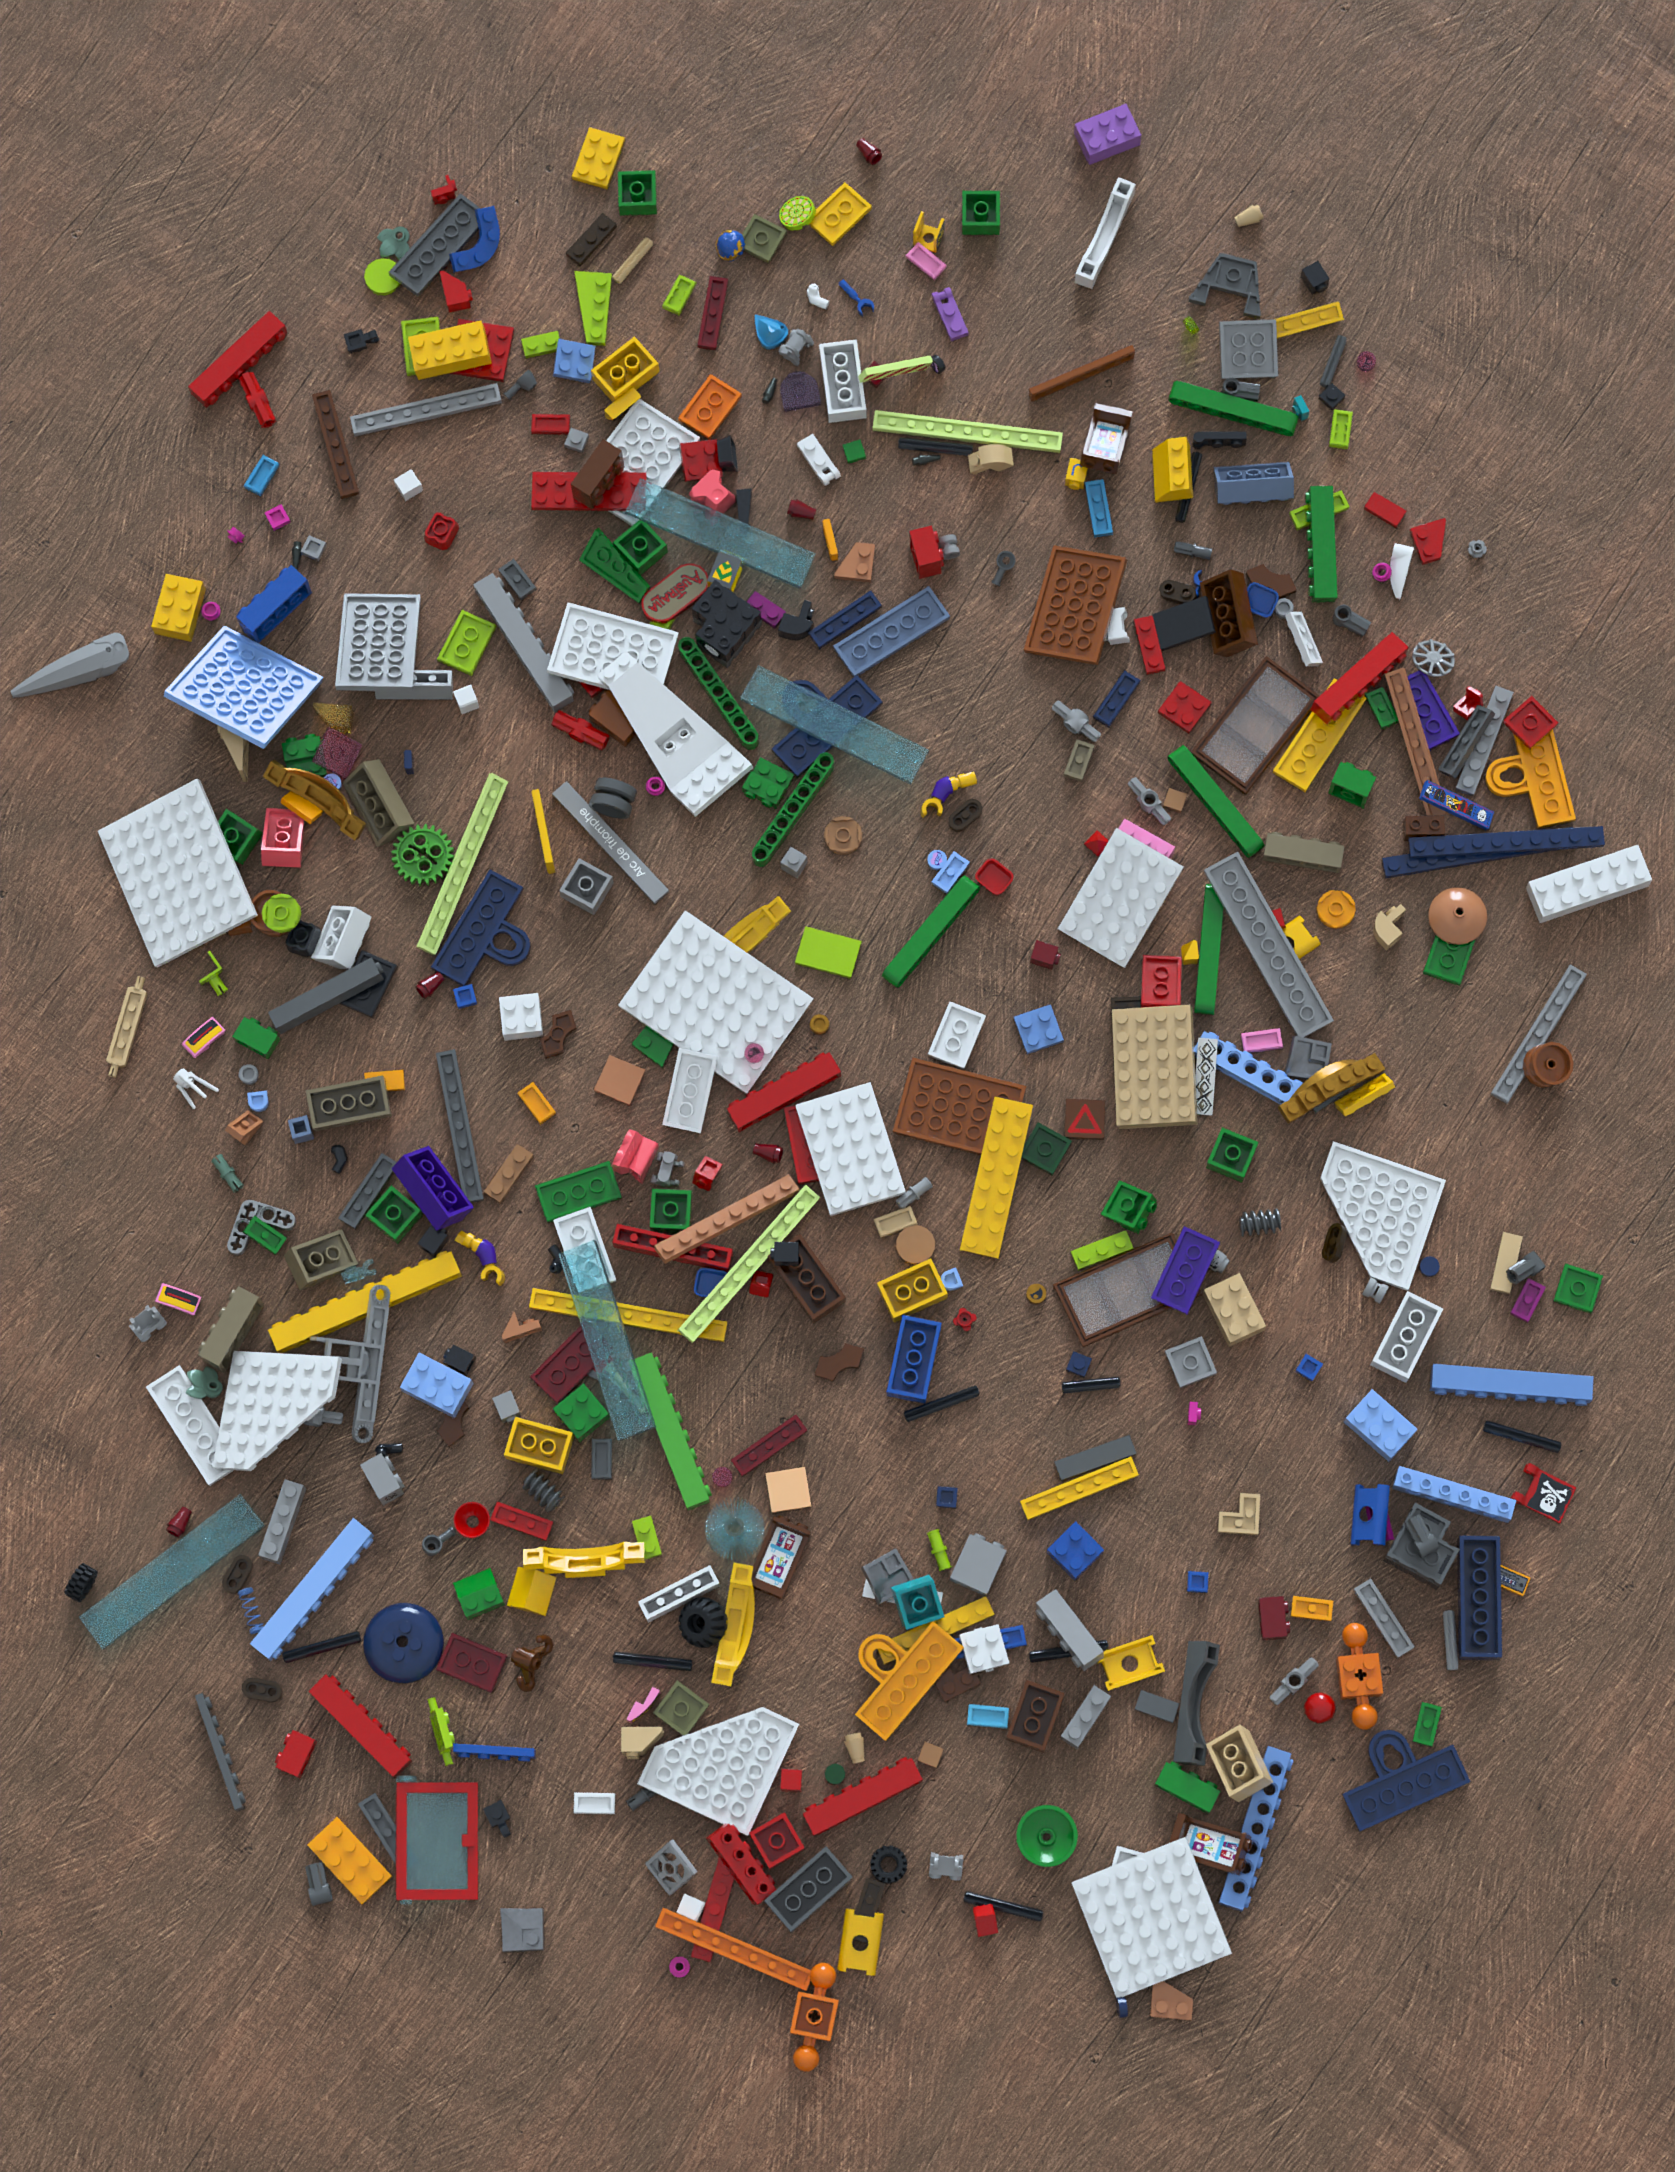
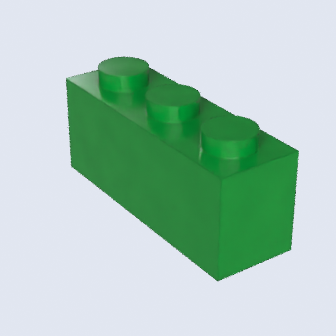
(1187, 1787)

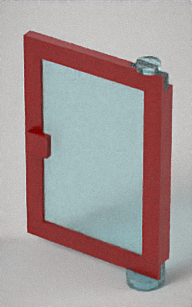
(436, 1840)

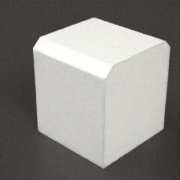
(408, 485)
(466, 699)
(691, 1907)

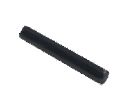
(935, 446)
(1184, 503)
(941, 1403)
(1522, 1436)
(321, 1647)
(1057, 1653)
(652, 1661)
(1003, 1906)

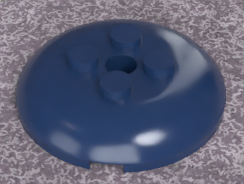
(408, 1662)

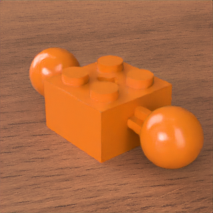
(1363, 1715)
(806, 2056)

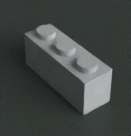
(1085, 1717)

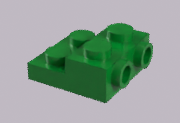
(300, 753)
(767, 783)
(1129, 1207)

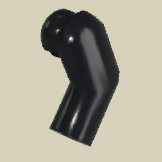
(341, 1158)
(556, 1266)
(389, 1448)

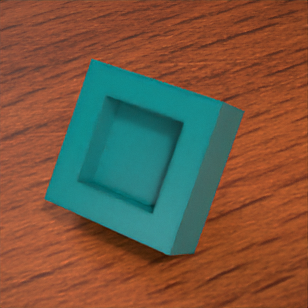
(1300, 408)

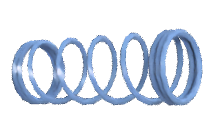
(256, 1629)

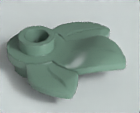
(391, 244)
(202, 1382)

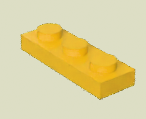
(1364, 1094)

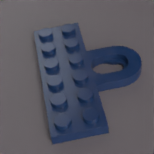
(801, 749)
(477, 929)
(1405, 1787)

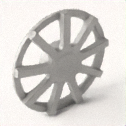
(1433, 658)

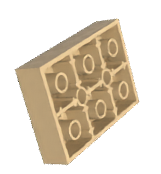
(1154, 1067)

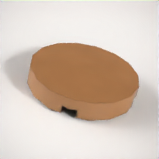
(843, 835)
(915, 1244)

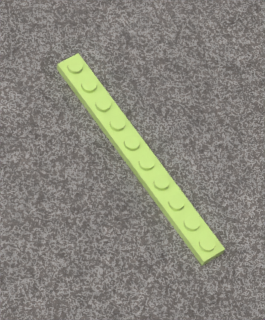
(967, 431)
(462, 864)
(748, 1264)

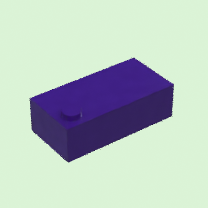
(432, 1188)

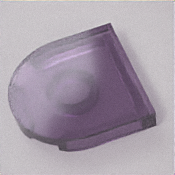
(799, 391)

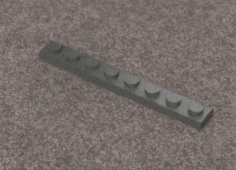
(459, 1125)

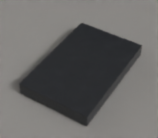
(1184, 623)
(369, 999)

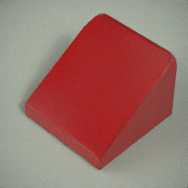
(761, 1284)

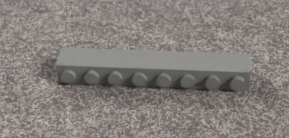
(522, 641)

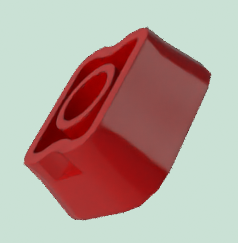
(441, 531)
(994, 877)

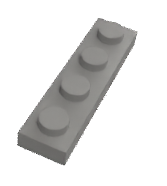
(1383, 1618)

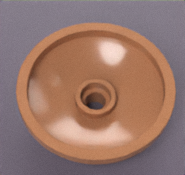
(1453, 927)

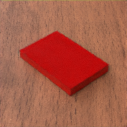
(1161, 981)

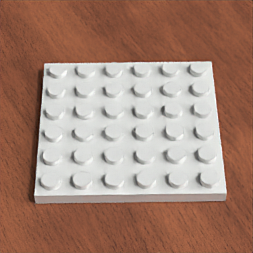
(1151, 1917)

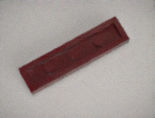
(712, 313)
(769, 1445)

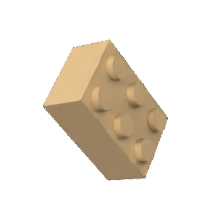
(1234, 1310)
(1239, 1763)

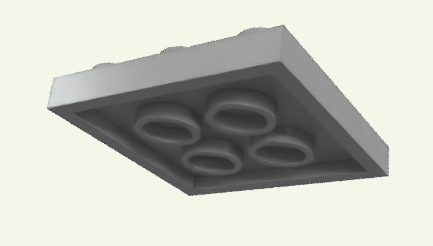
(1248, 349)

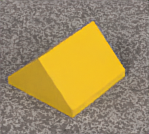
(531, 1591)

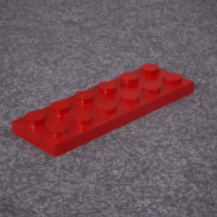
(554, 492)

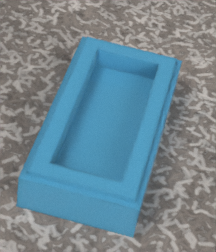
(261, 475)

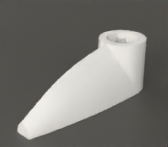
(1399, 565)

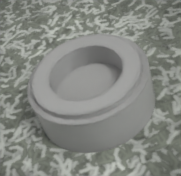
(1283, 607)
(248, 1074)

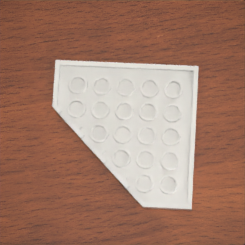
(1383, 1209)
(269, 1401)
(722, 1767)

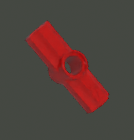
(257, 399)
(580, 730)

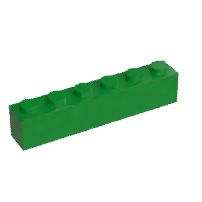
(1322, 544)

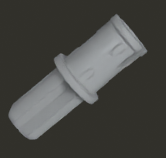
(914, 1193)

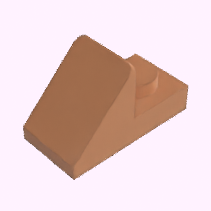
(244, 1127)
(515, 1331)

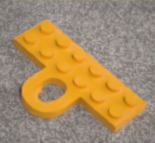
(1542, 781)
(908, 1680)

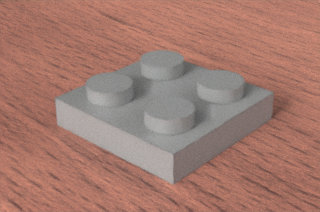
(1190, 1362)

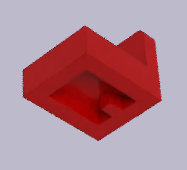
(706, 1173)

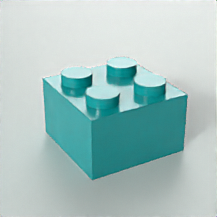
(917, 1602)

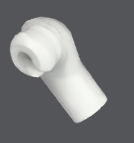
(814, 297)

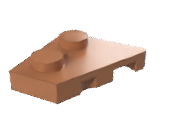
(857, 564)
(1170, 2003)

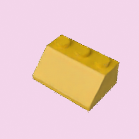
(1172, 470)

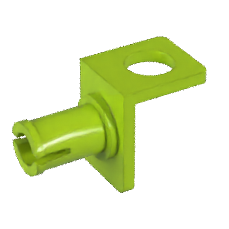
(213, 978)

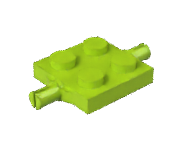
(444, 1738)

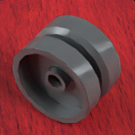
(613, 798)

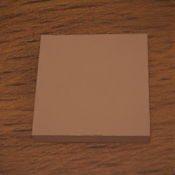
(619, 1080)

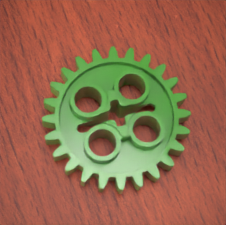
(412, 868)

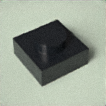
(1331, 396)

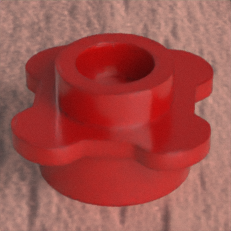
(963, 1313)

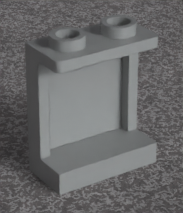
(978, 1564)

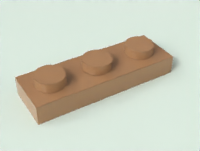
(508, 1173)

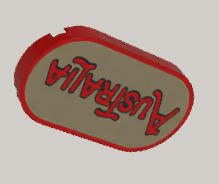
(674, 593)

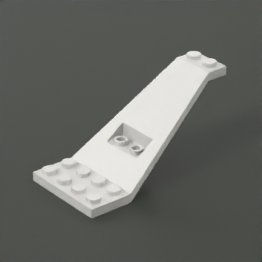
(698, 764)

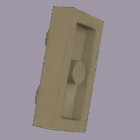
(1079, 760)

